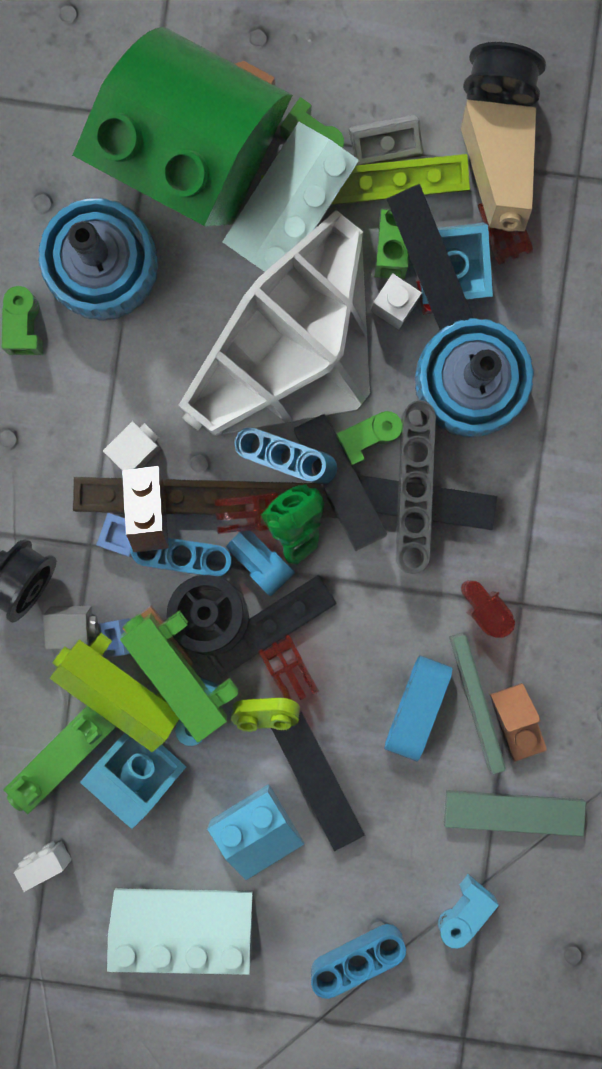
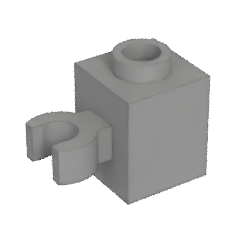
(67, 625)

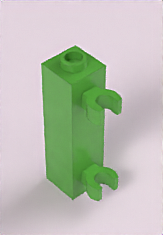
(174, 676)
(57, 760)

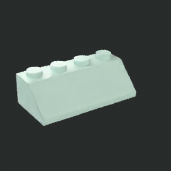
(290, 197)
(180, 931)

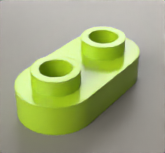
(265, 713)

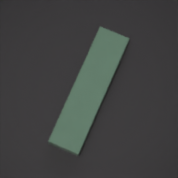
(477, 703)
(514, 813)

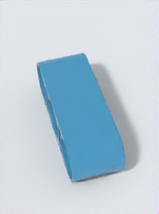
(270, 454)
(198, 564)
(418, 708)
(349, 976)

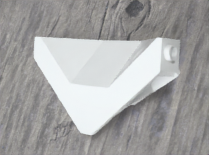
(292, 340)

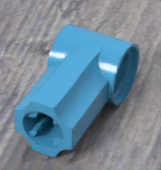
(265, 566)

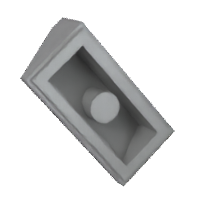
(386, 140)

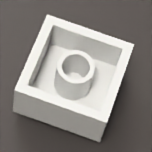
(43, 865)

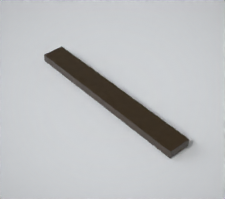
(181, 496)

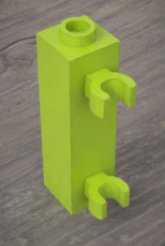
(114, 693)

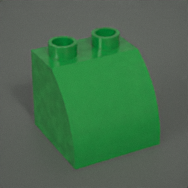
(182, 126)

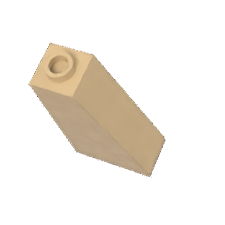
(502, 160)

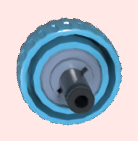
(98, 259)
(474, 377)

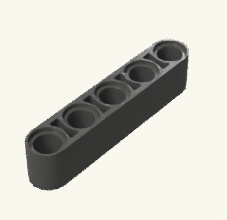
(415, 470)

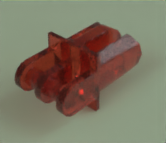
(497, 235)
(251, 512)
(488, 610)
(287, 667)

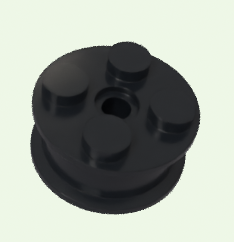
(504, 74)
(23, 578)
(227, 619)

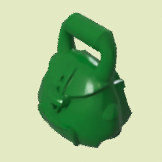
(296, 521)

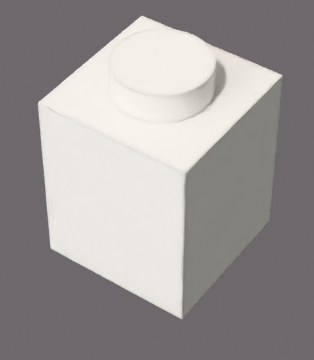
(395, 301)
(133, 447)

